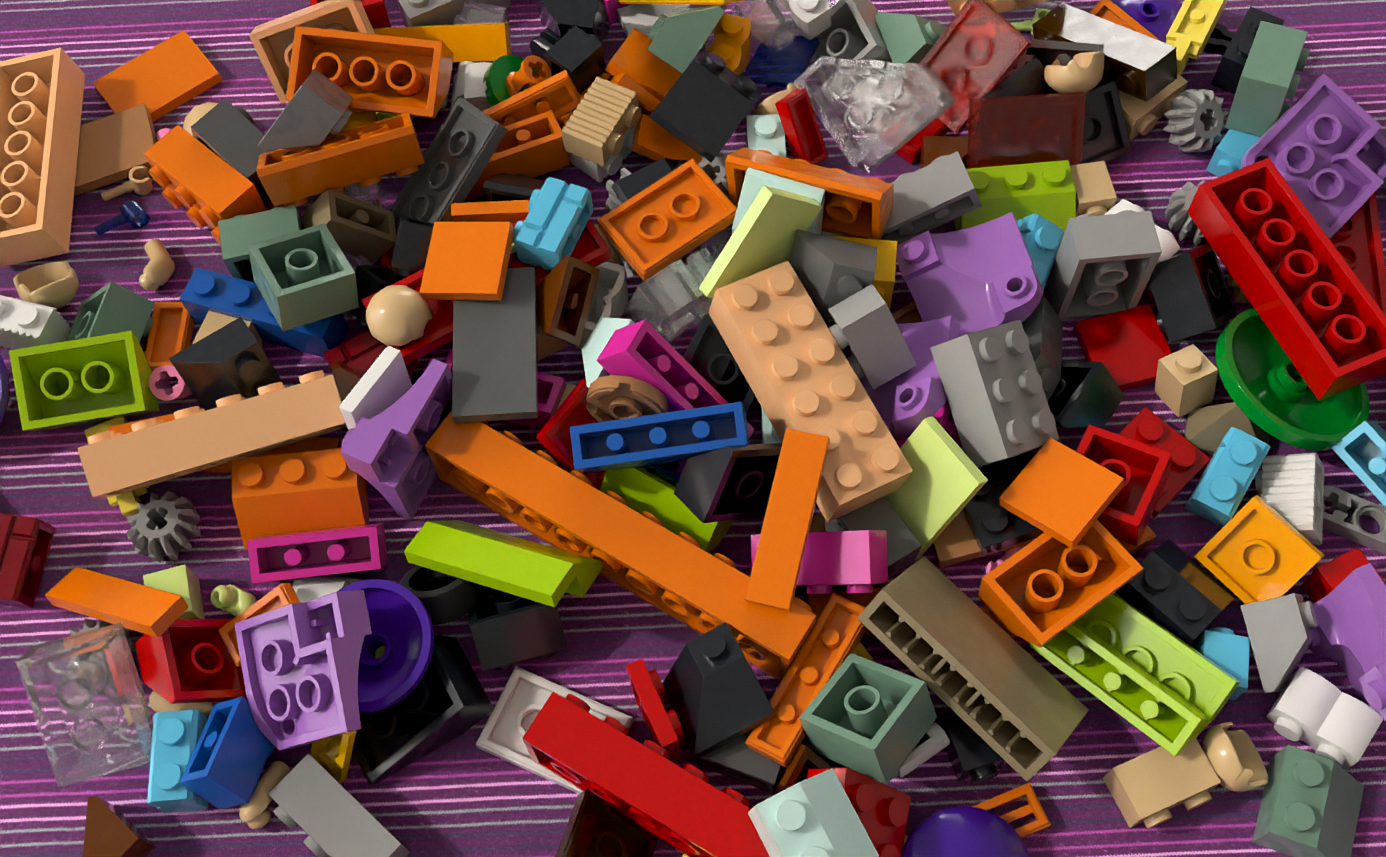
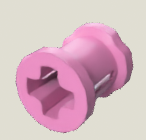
(160, 385)

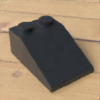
(706, 104)
(430, 716)

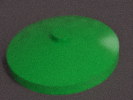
(1276, 395)

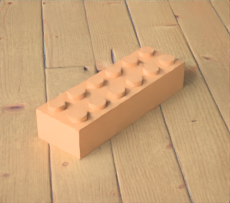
(38, 154)
(809, 385)
(211, 437)

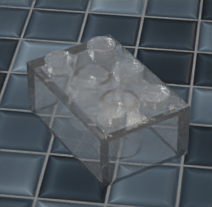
(88, 704)

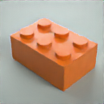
(200, 181)

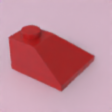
(190, 663)

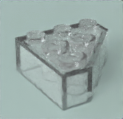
(873, 104)
(673, 295)

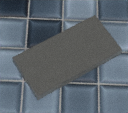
(451, 165)
(497, 353)

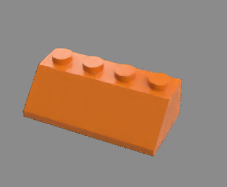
(375, 69)
(350, 158)
(852, 203)

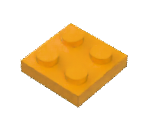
(1258, 553)

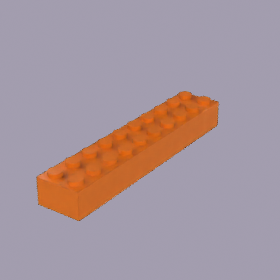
(632, 546)

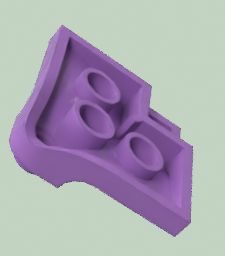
(1326, 153)
(972, 274)
(918, 391)
(391, 444)
(1354, 634)
(305, 668)

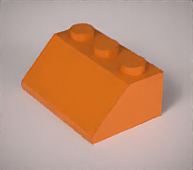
(297, 493)
(1053, 585)

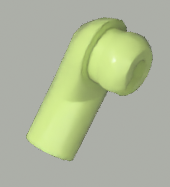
(232, 599)

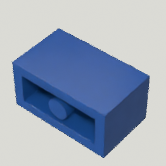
(227, 756)

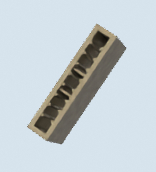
(974, 667)

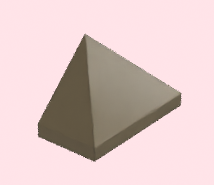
(1209, 424)

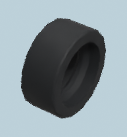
(442, 594)

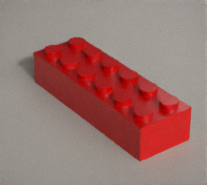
(1293, 277)
(641, 781)

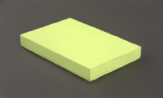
(762, 237)
(939, 484)

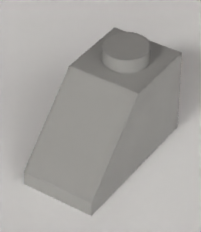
(1279, 636)

